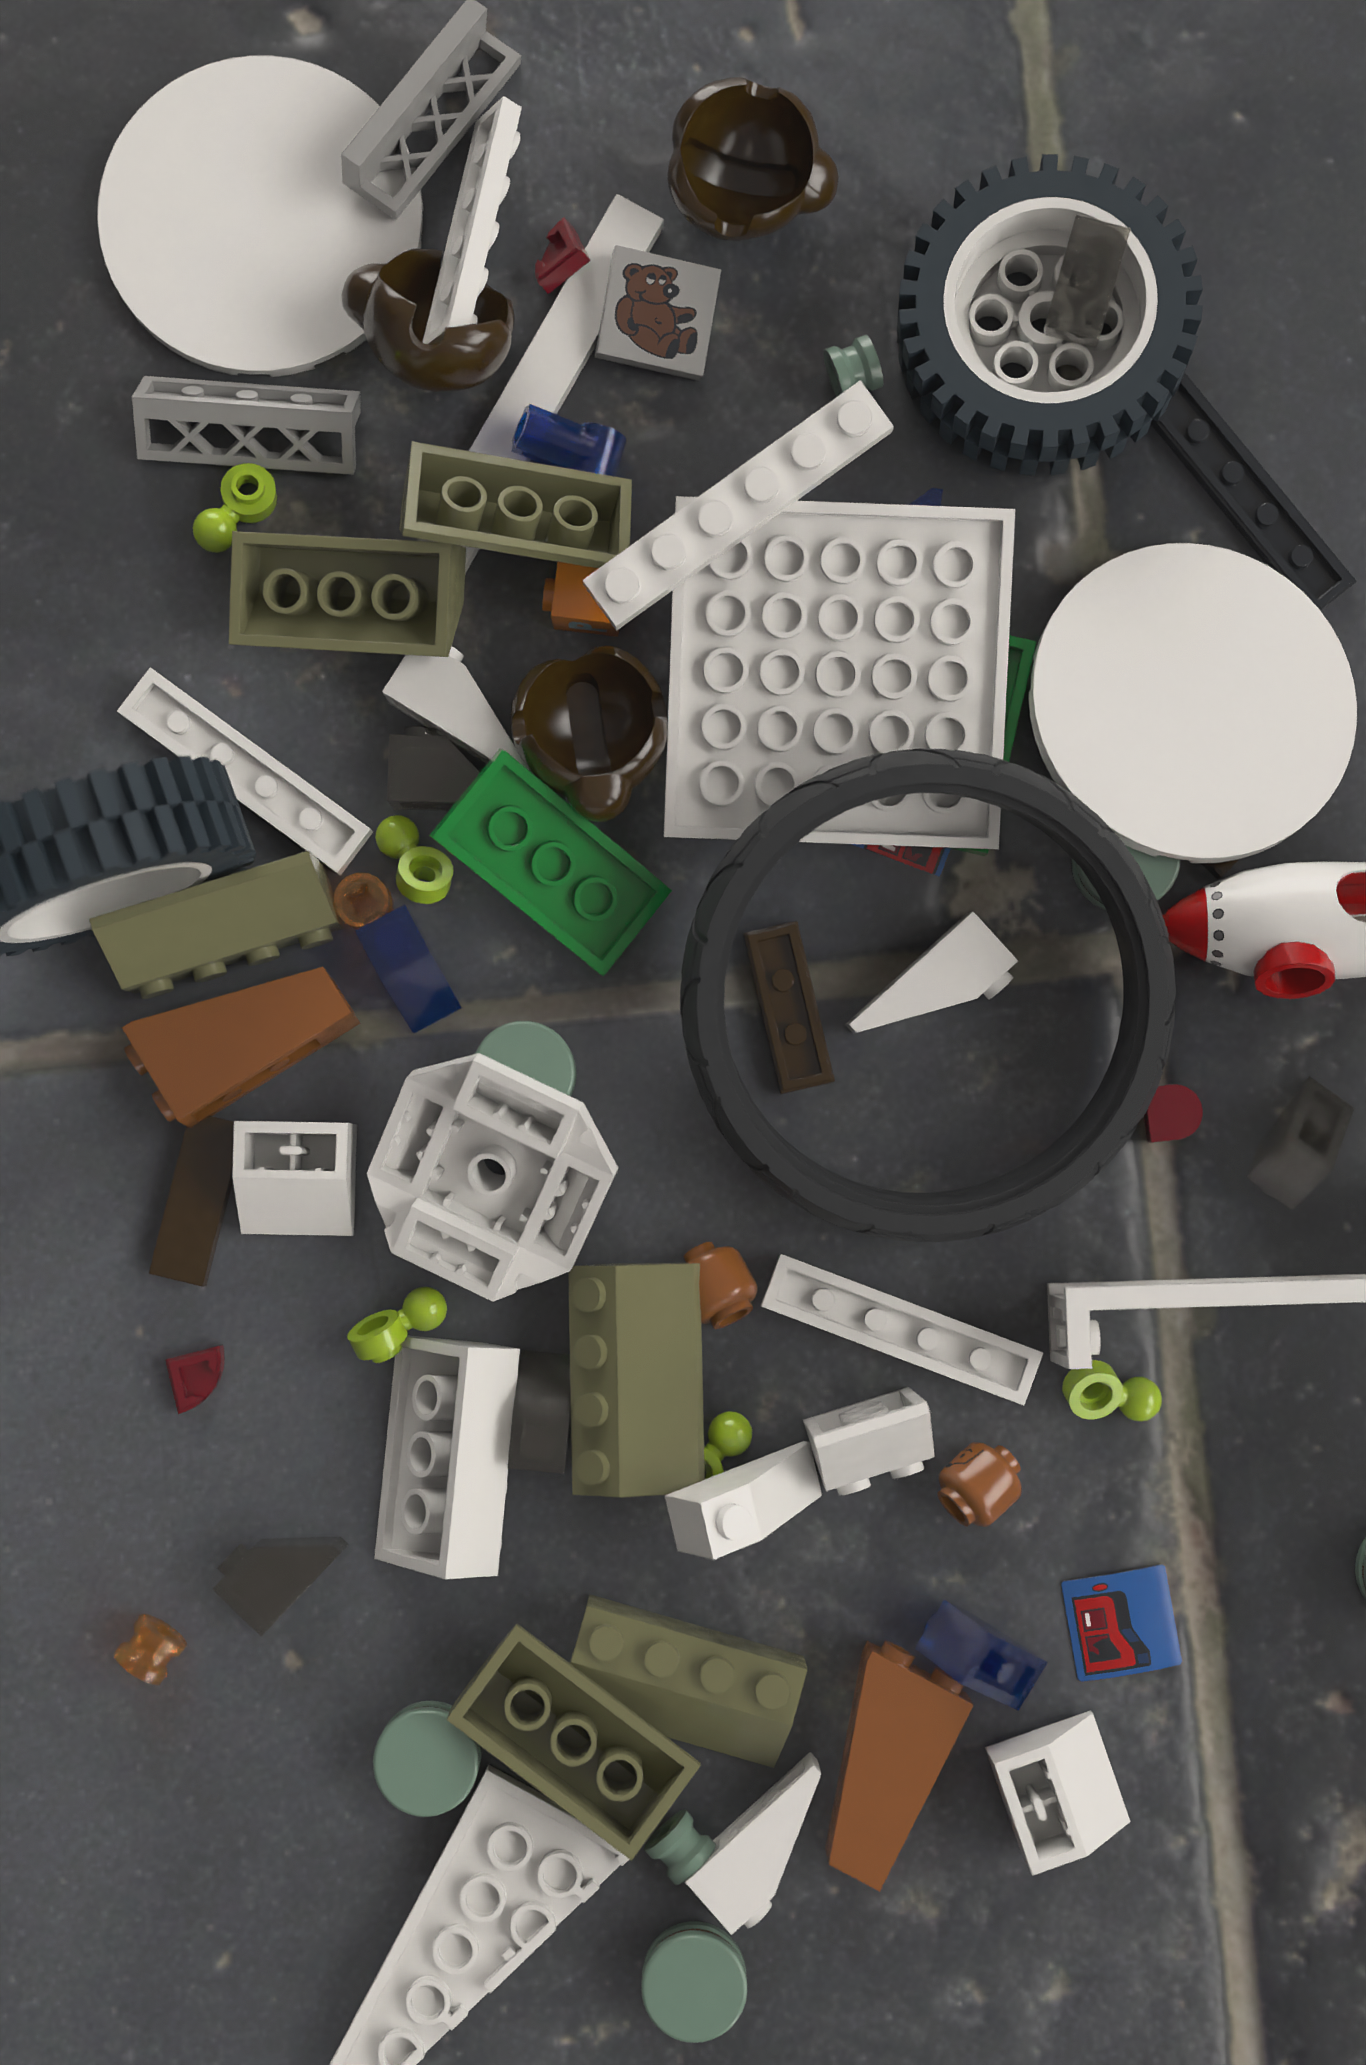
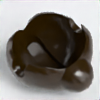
(747, 160)
(394, 309)
(590, 728)

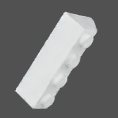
(447, 1457)

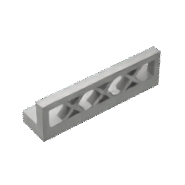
(411, 100)
(246, 405)

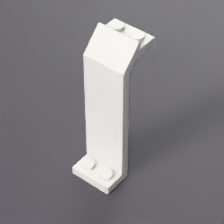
(1077, 1337)

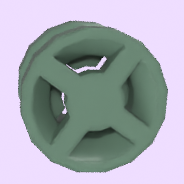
(853, 364)
(680, 1847)

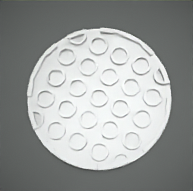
(236, 218)
(1193, 702)

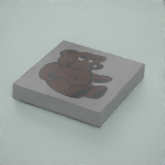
(657, 313)

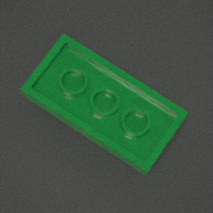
(550, 862)

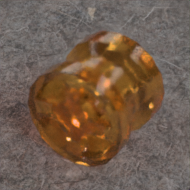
(371, 905)
(150, 1649)

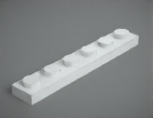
(738, 505)

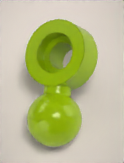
(215, 526)
(399, 839)
(382, 1333)
(1099, 1392)
(728, 1436)

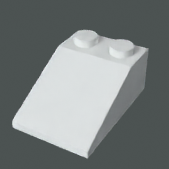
(871, 1439)

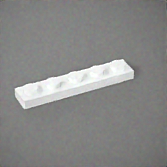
(473, 221)
(256, 776)
(902, 1329)

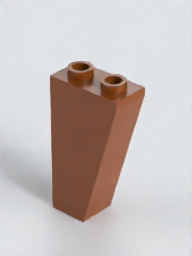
(235, 1042)
(890, 1758)

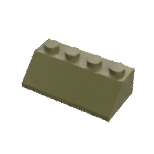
(514, 506)
(345, 593)
(219, 925)
(635, 1378)
(692, 1679)
(573, 1741)

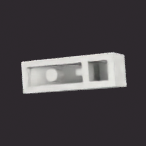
(447, 698)
(951, 971)
(743, 1502)
(755, 1850)

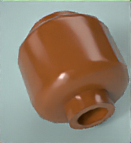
(723, 1284)
(980, 1484)

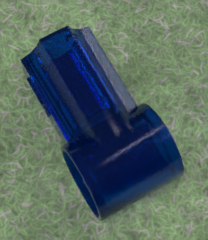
(567, 444)

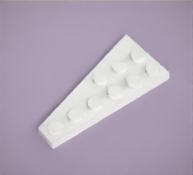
(486, 1907)

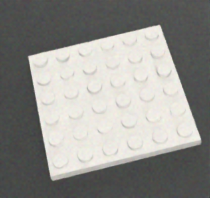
(835, 645)

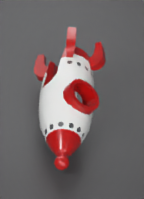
(1280, 925)

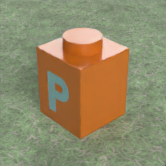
(571, 603)

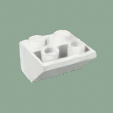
(295, 1177)
(1058, 1791)

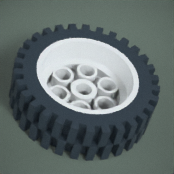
(962, 276)
(113, 845)

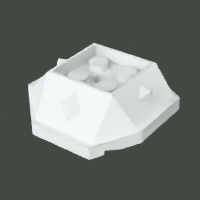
(458, 1214)

